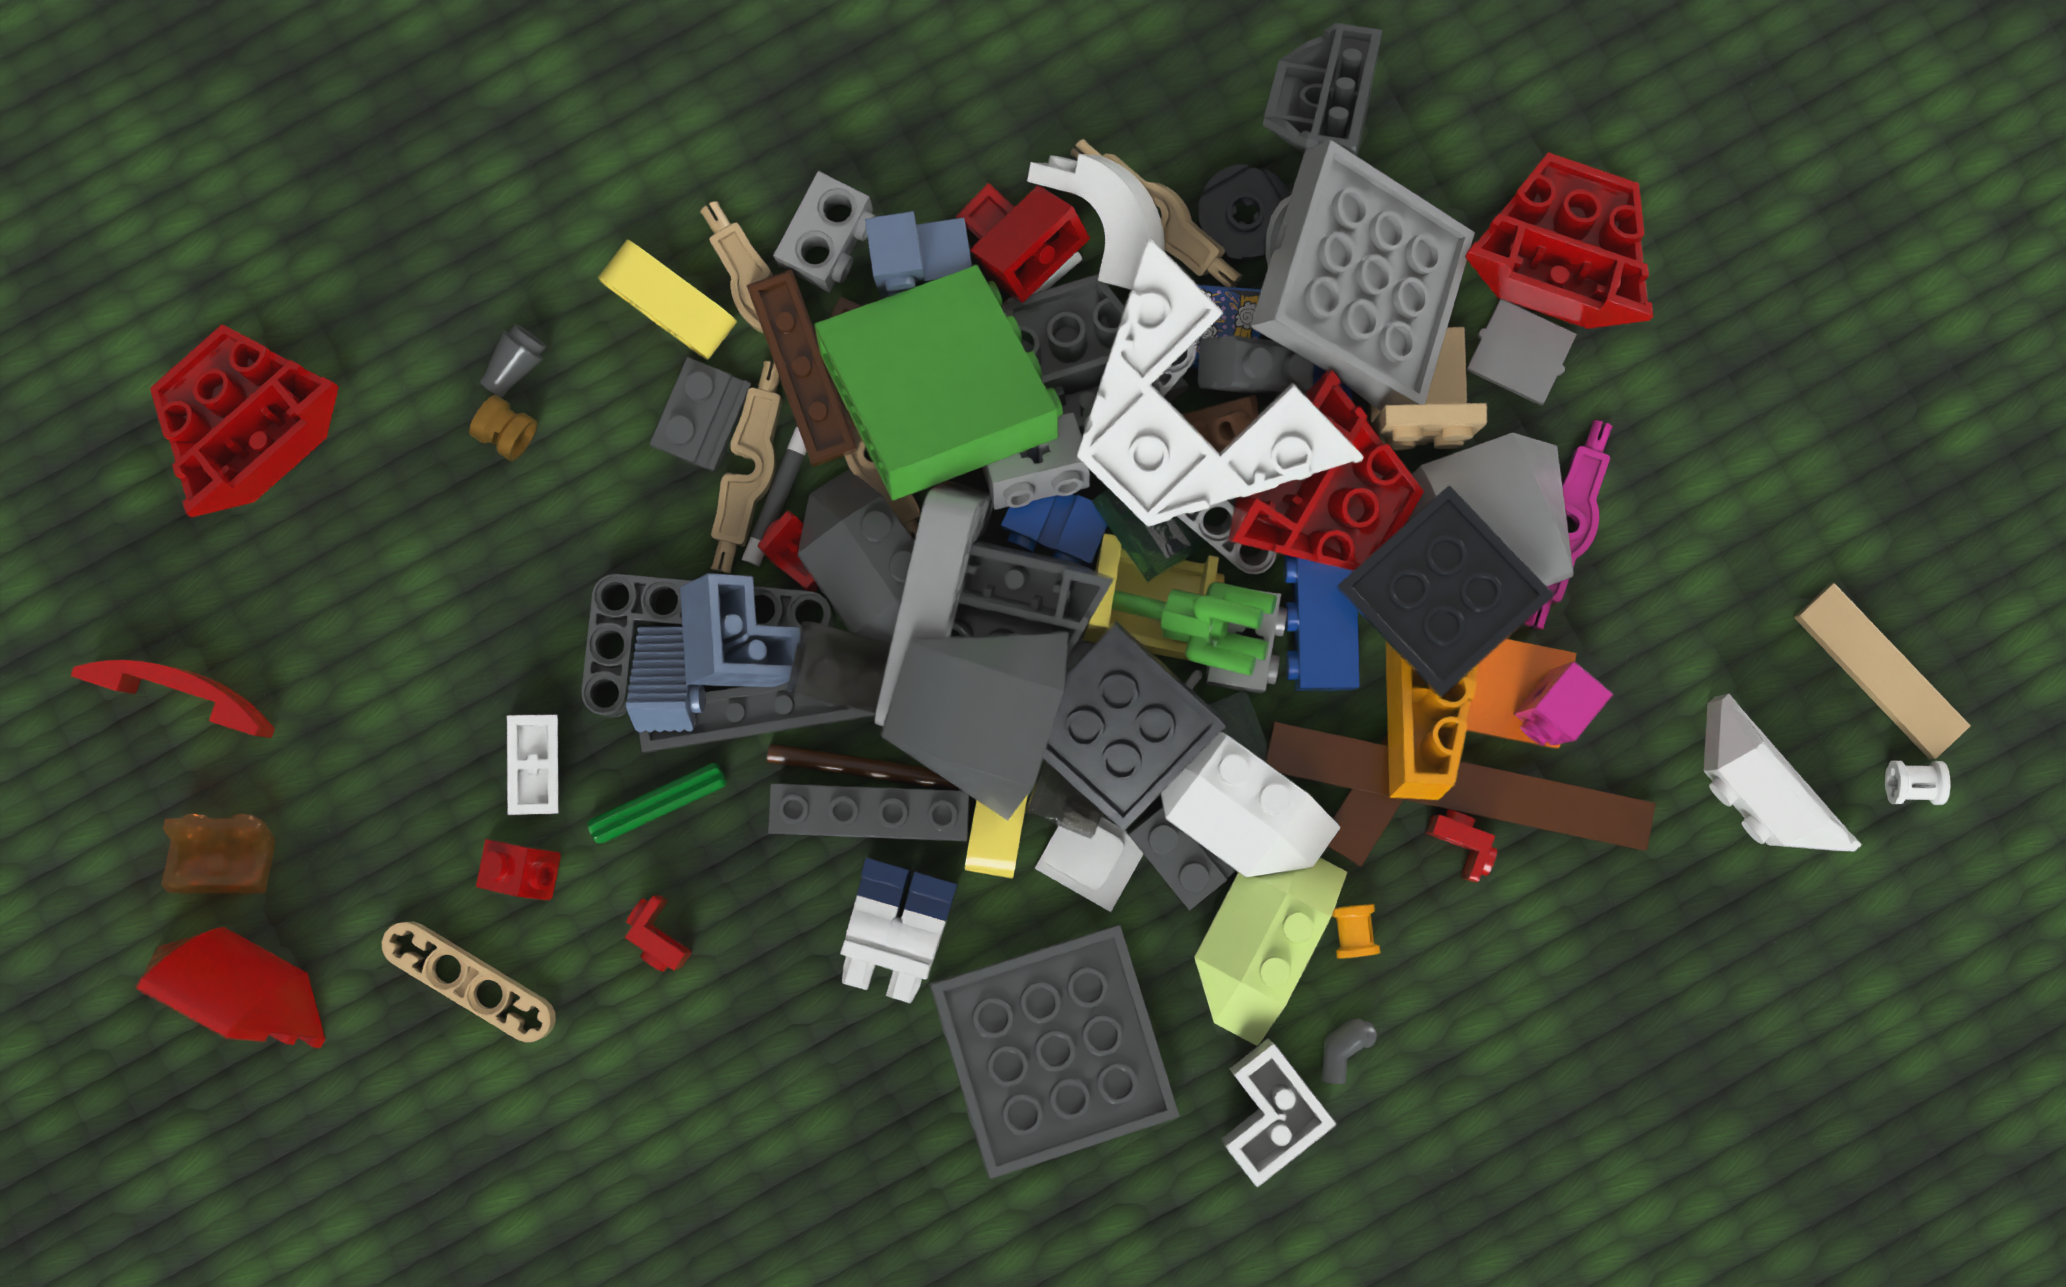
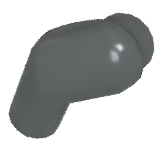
(1342, 1044)

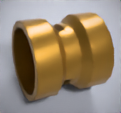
(503, 427)

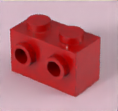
(1030, 243)

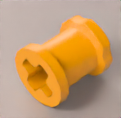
(1355, 931)

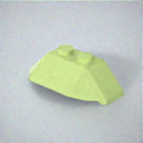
(1264, 943)

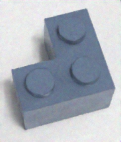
(914, 254)
(723, 638)

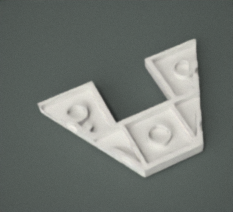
(1151, 450)

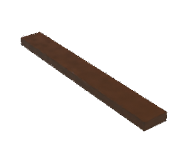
(1476, 790)

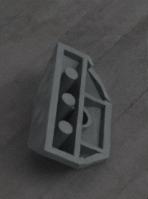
(1325, 89)
(857, 554)

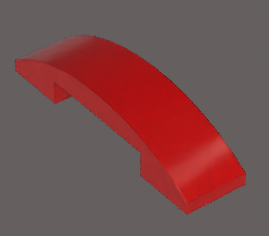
(229, 707)

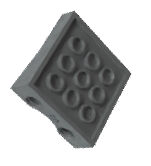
(1053, 1051)

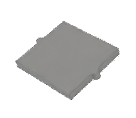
(1521, 352)

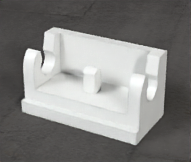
(532, 764)

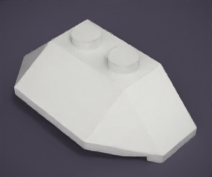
(1765, 786)
(1247, 811)

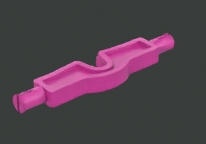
(1580, 495)

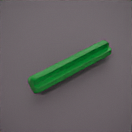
(656, 803)

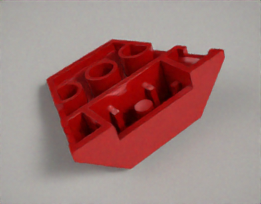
(1569, 246)
(238, 419)
(1337, 512)
(234, 988)

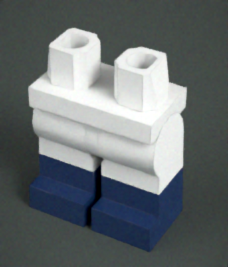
(894, 942)

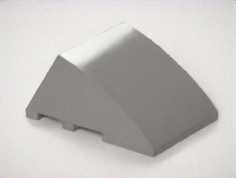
(1518, 494)

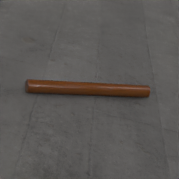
(857, 766)

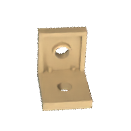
(1445, 416)

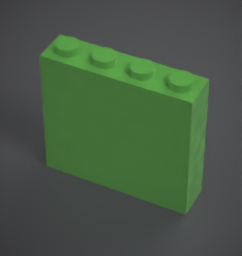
(938, 381)

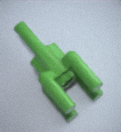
(1205, 621)

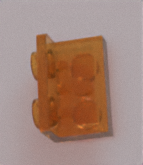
(217, 854)

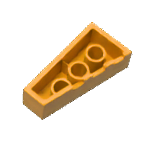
(1424, 731)

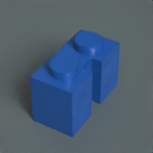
(1058, 524)

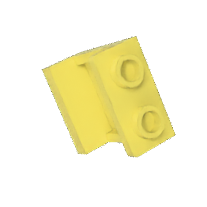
(1116, 563)

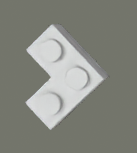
(1286, 1118)

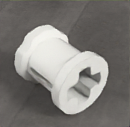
(1917, 782)

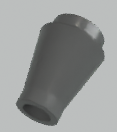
(512, 359)

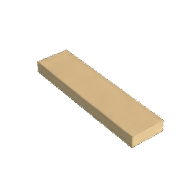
(1882, 671)

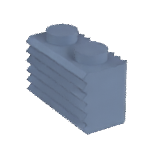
(658, 683)

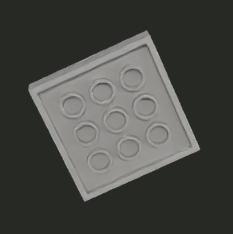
(1363, 278)

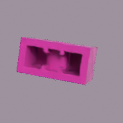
(1562, 705)

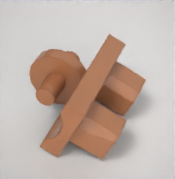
(1224, 421)

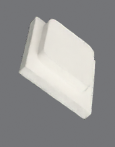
(1093, 866)

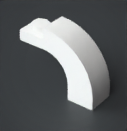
(1119, 200)

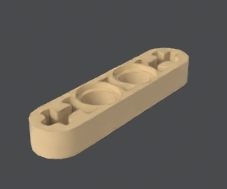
(465, 987)

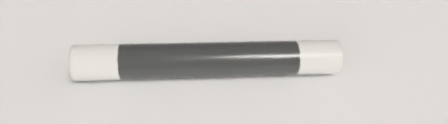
(777, 496)

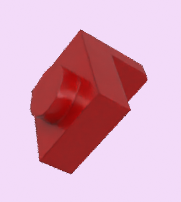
(781, 547)
(1459, 830)
(518, 870)
(657, 947)

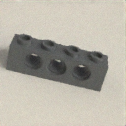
(869, 812)

